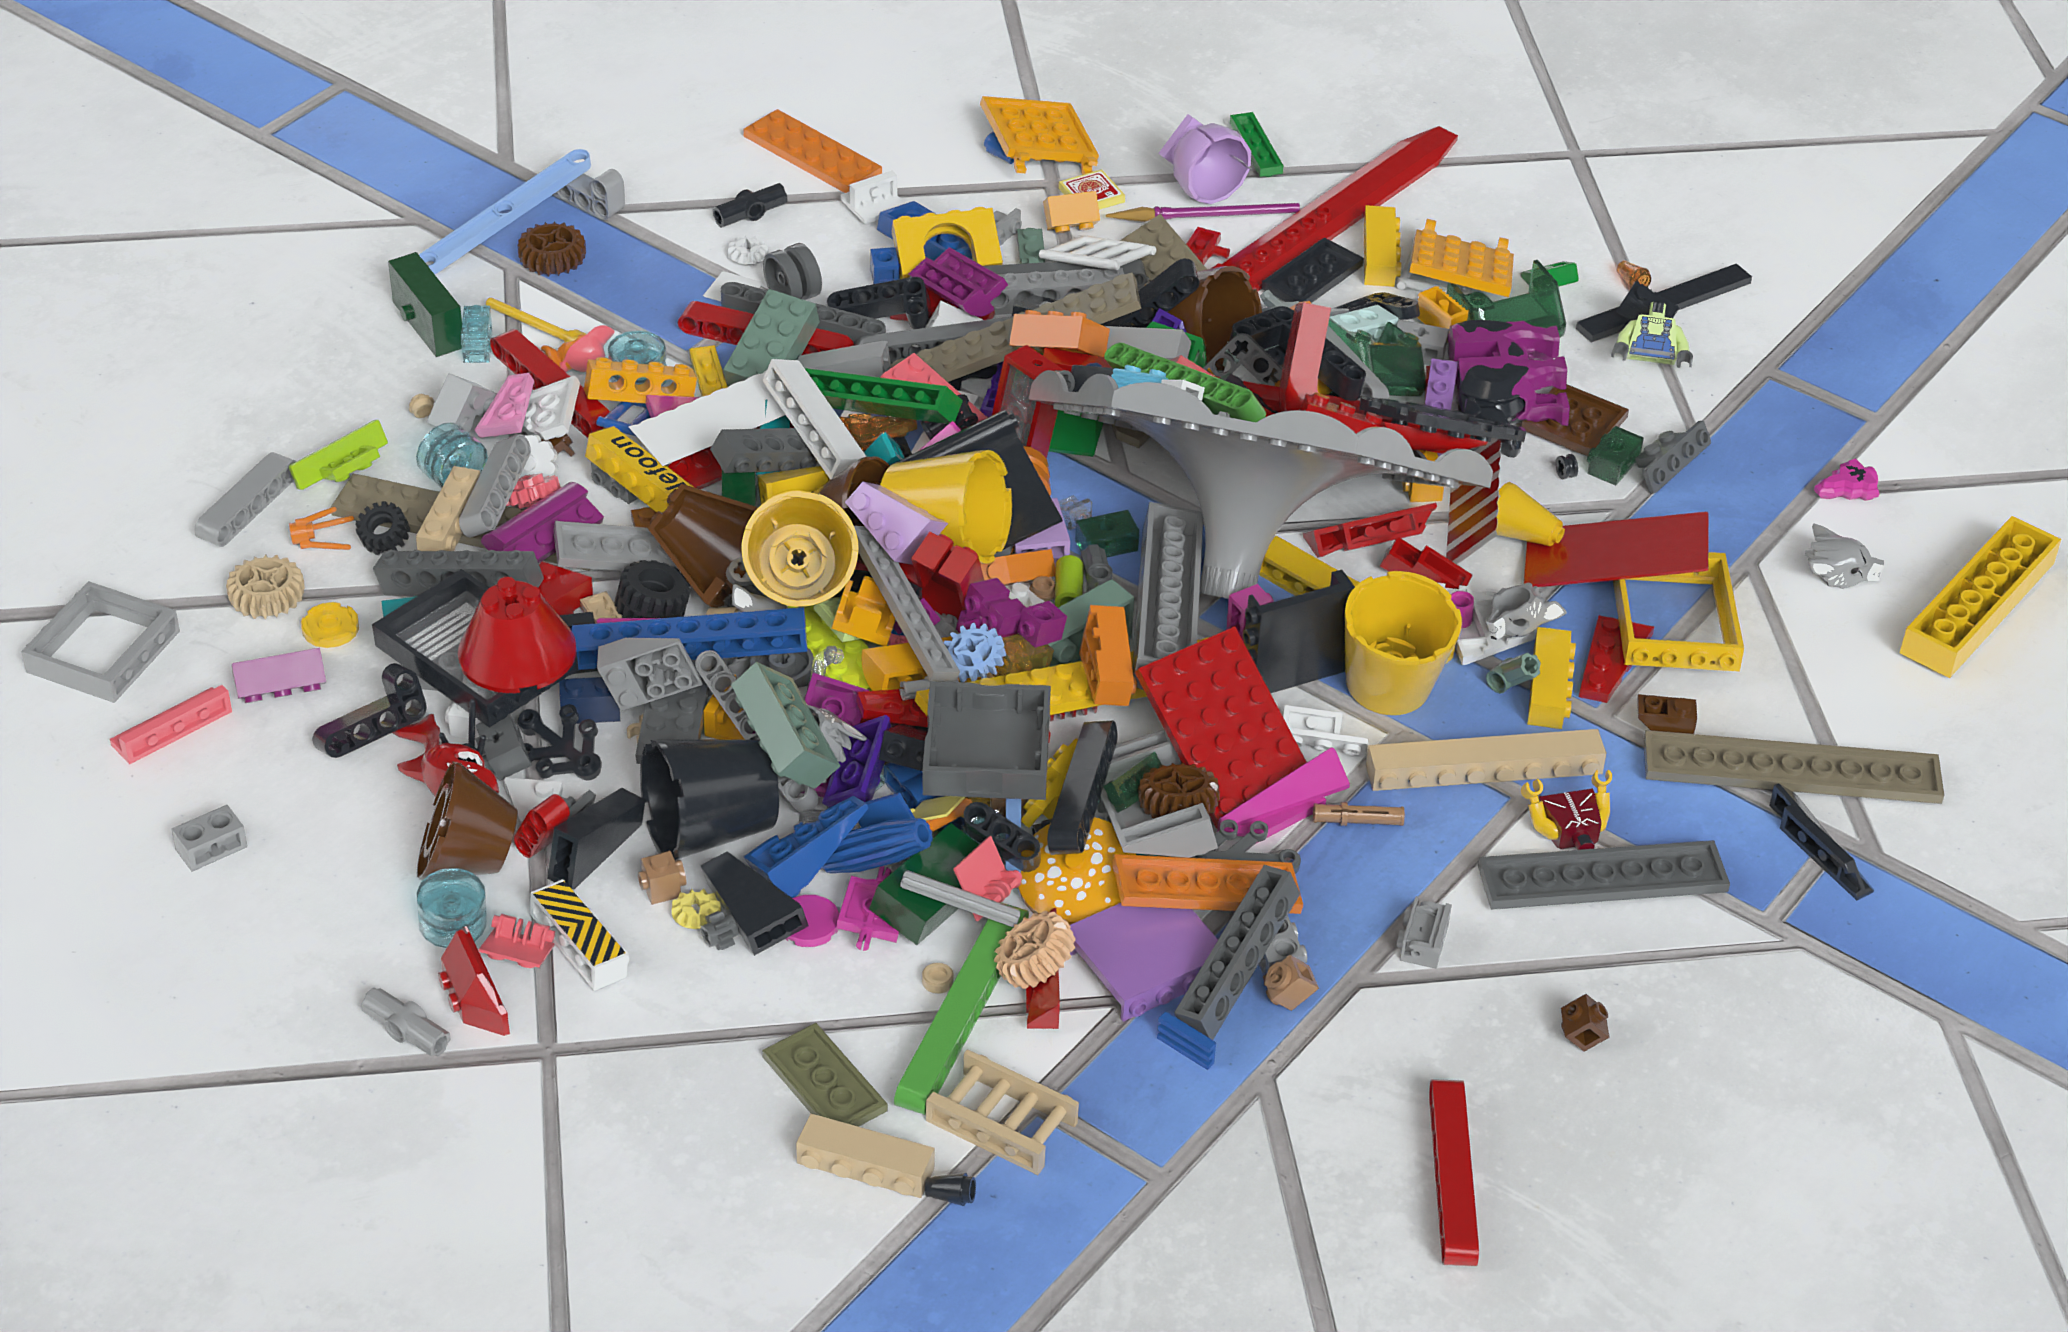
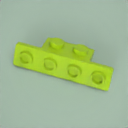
(340, 457)

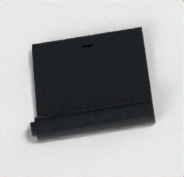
(1031, 502)

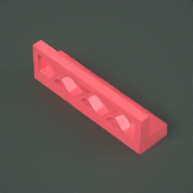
(172, 724)

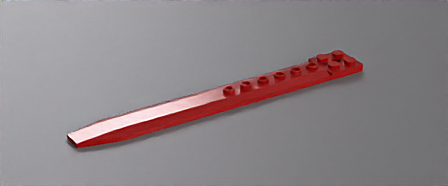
(1344, 204)

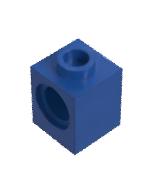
(884, 265)

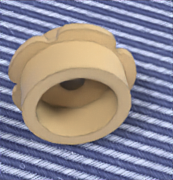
(421, 405)

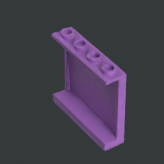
(1143, 953)

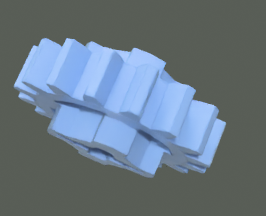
(976, 651)

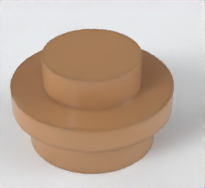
(1043, 588)

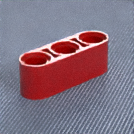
(539, 824)

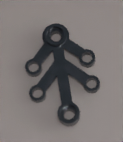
(562, 746)

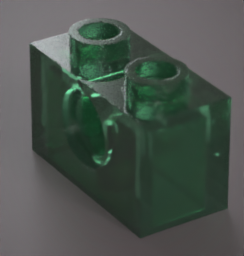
(1614, 455)
(1111, 531)

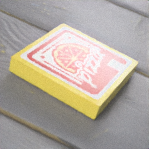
(1106, 190)

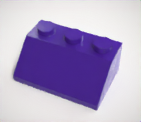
(862, 768)

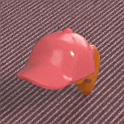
(577, 352)

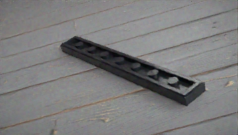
(1683, 295)

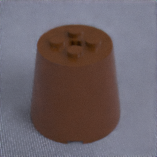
(1216, 305)

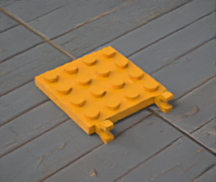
(1039, 132)
(1462, 262)

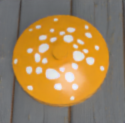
(1074, 882)

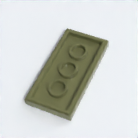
(824, 1077)

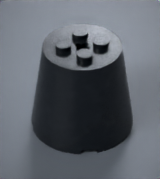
(706, 793)

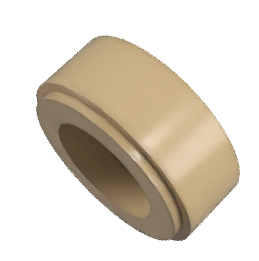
(937, 978)

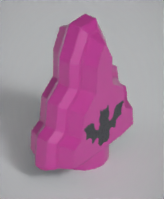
(1850, 482)

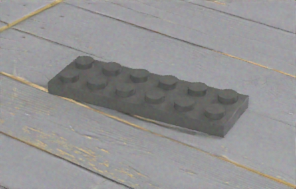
(674, 717)

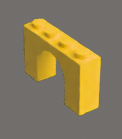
(974, 226)

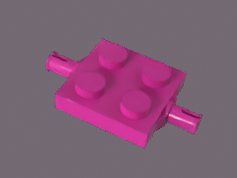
(856, 914)

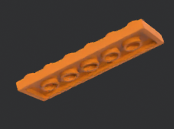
(811, 150)
(1189, 881)

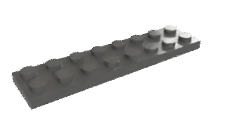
(1603, 874)

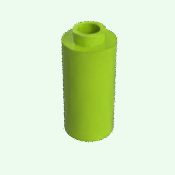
(1068, 579)

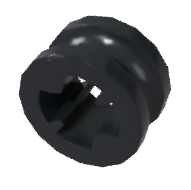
(1567, 466)

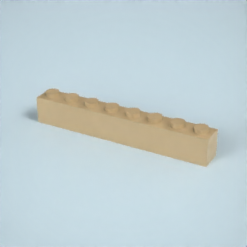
(1485, 759)

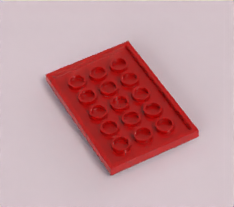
(1222, 717)

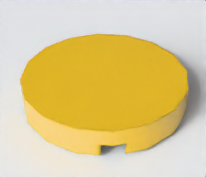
(330, 625)

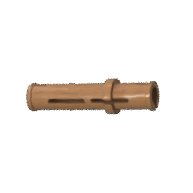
(1358, 814)

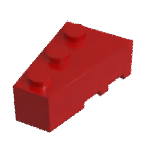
(564, 588)

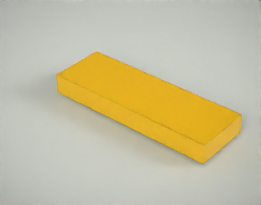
(707, 369)

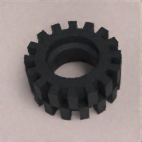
(376, 517)

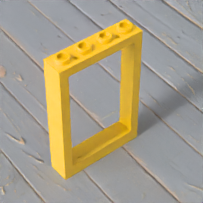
(1683, 653)

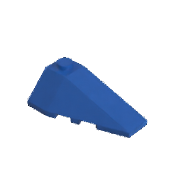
(799, 856)

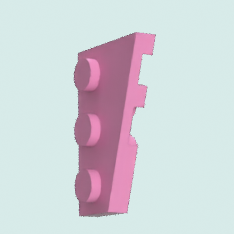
(508, 409)

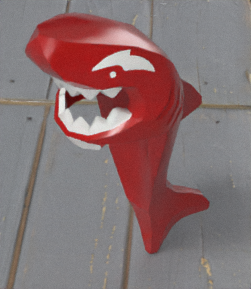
(432, 764)

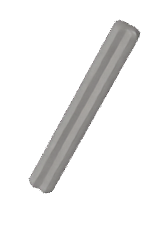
(960, 898)

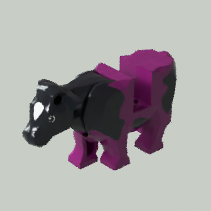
(1500, 374)

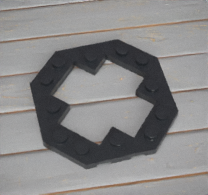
(1433, 417)

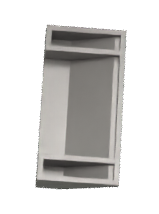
(1174, 834)

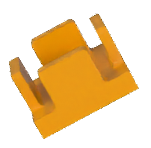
(865, 613)

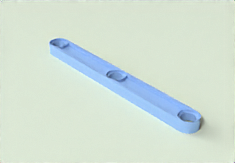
(518, 201)

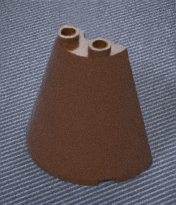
(703, 538)

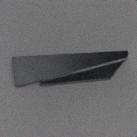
(1815, 841)

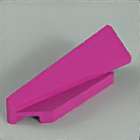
(1292, 796)

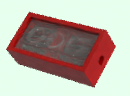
(1034, 418)

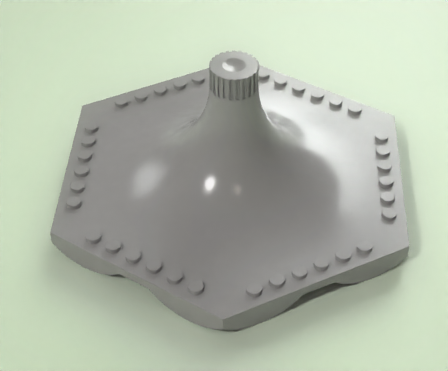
(1253, 471)

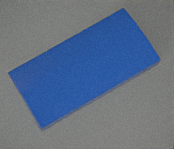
(936, 245)

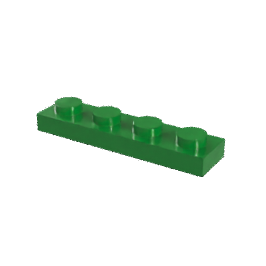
(1262, 152)

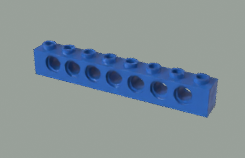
(726, 634)

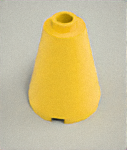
(1525, 518)

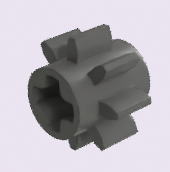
(720, 930)

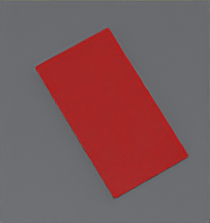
(1621, 550)

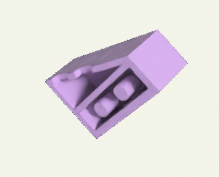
(893, 520)

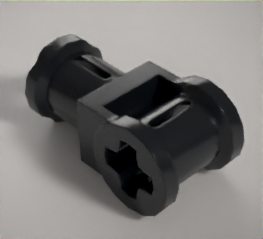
(933, 428)

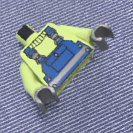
(1654, 339)

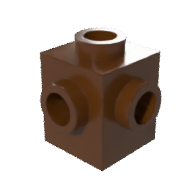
(1585, 1022)

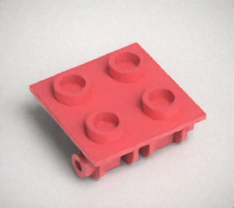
(985, 874)
(514, 946)

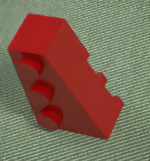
(1344, 412)

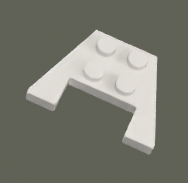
(1477, 648)

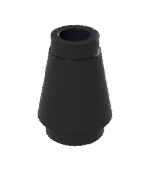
(952, 1188)

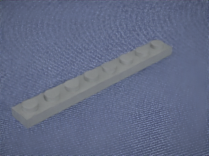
(907, 609)

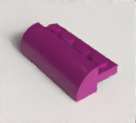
(961, 282)
(535, 525)

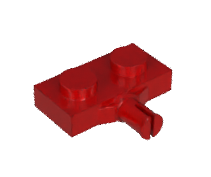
(1204, 244)

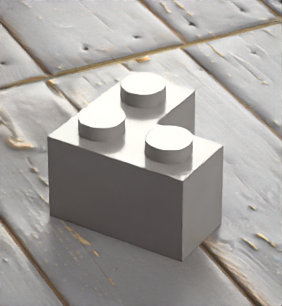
(460, 402)

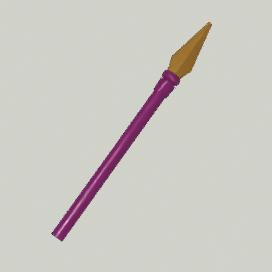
(1145, 214)

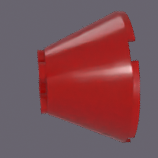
(515, 640)

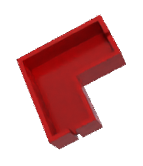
(943, 573)

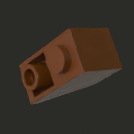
(1667, 713)

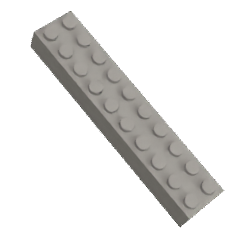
(1167, 583)

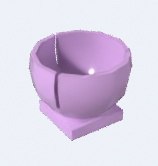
(1206, 159)

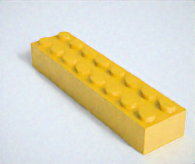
(1980, 596)

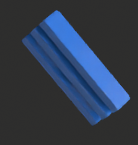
(1186, 1040)

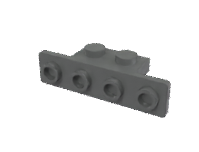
(1671, 454)

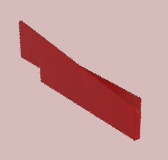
(1369, 530)
(1044, 1002)

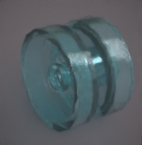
(637, 346)
(449, 447)
(449, 902)

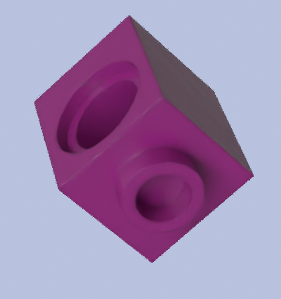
(1042, 624)

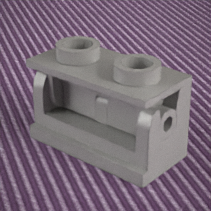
(1424, 933)

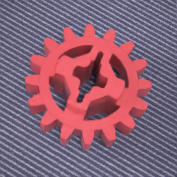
(532, 489)

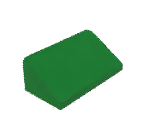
(1562, 272)

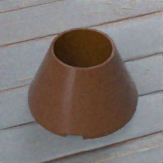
(468, 826)

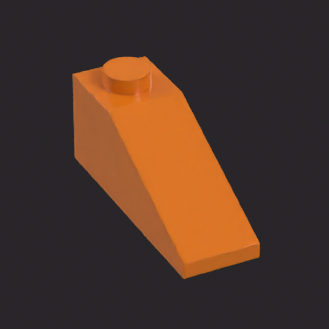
(1020, 567)

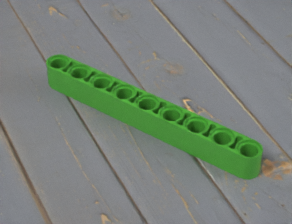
(1217, 395)
(954, 1020)

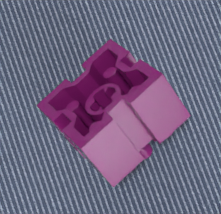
(990, 604)

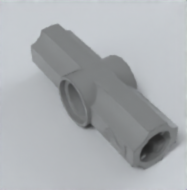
(405, 1021)

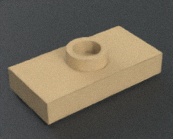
(601, 605)

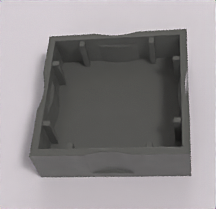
(987, 740)

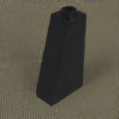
(593, 836)
(759, 907)

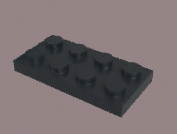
(1313, 272)

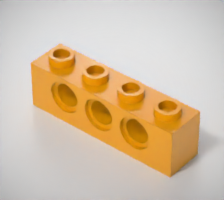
(625, 390)

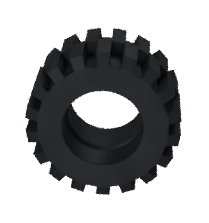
(652, 591)

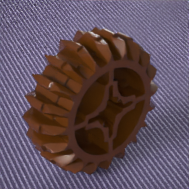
(551, 248)
(1177, 788)

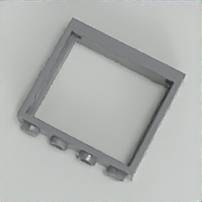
(160, 631)

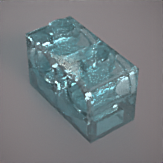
(476, 334)

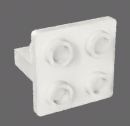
(872, 196)

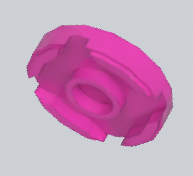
(821, 918)

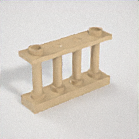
(996, 1137)

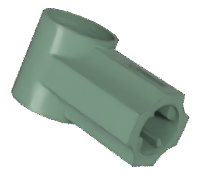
(1513, 672)

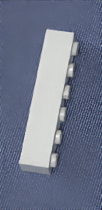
(812, 416)

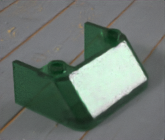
(1538, 307)
(1393, 359)

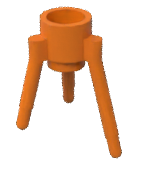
(303, 530)

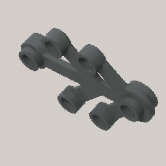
(1239, 849)

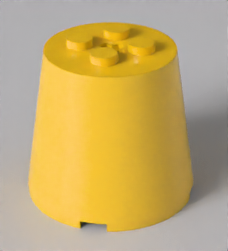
(962, 491)
(806, 527)
(1397, 640)

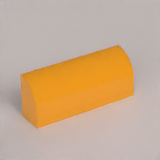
(892, 664)

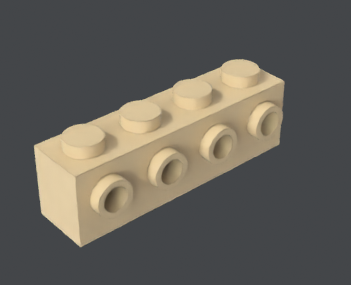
(441, 525)

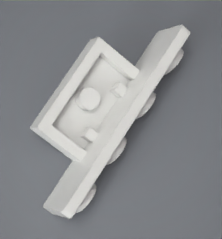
(1321, 730)

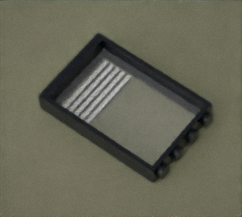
(427, 638)

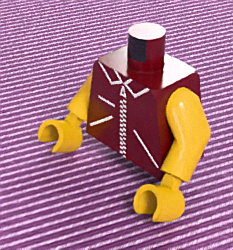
(1572, 816)

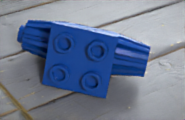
(885, 837)

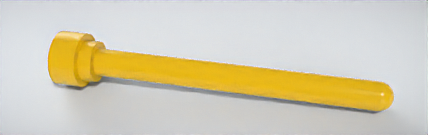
(533, 321)

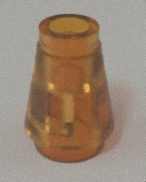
(1632, 272)

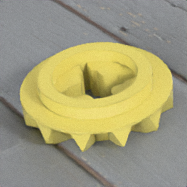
(684, 913)

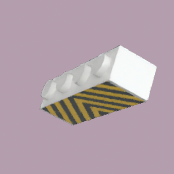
(579, 934)

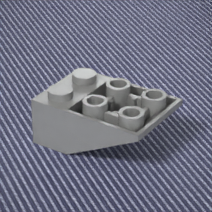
(645, 670)

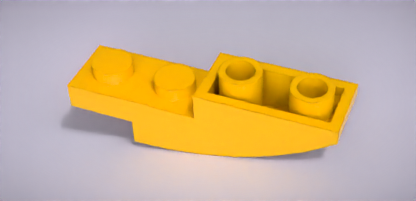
(1056, 776)

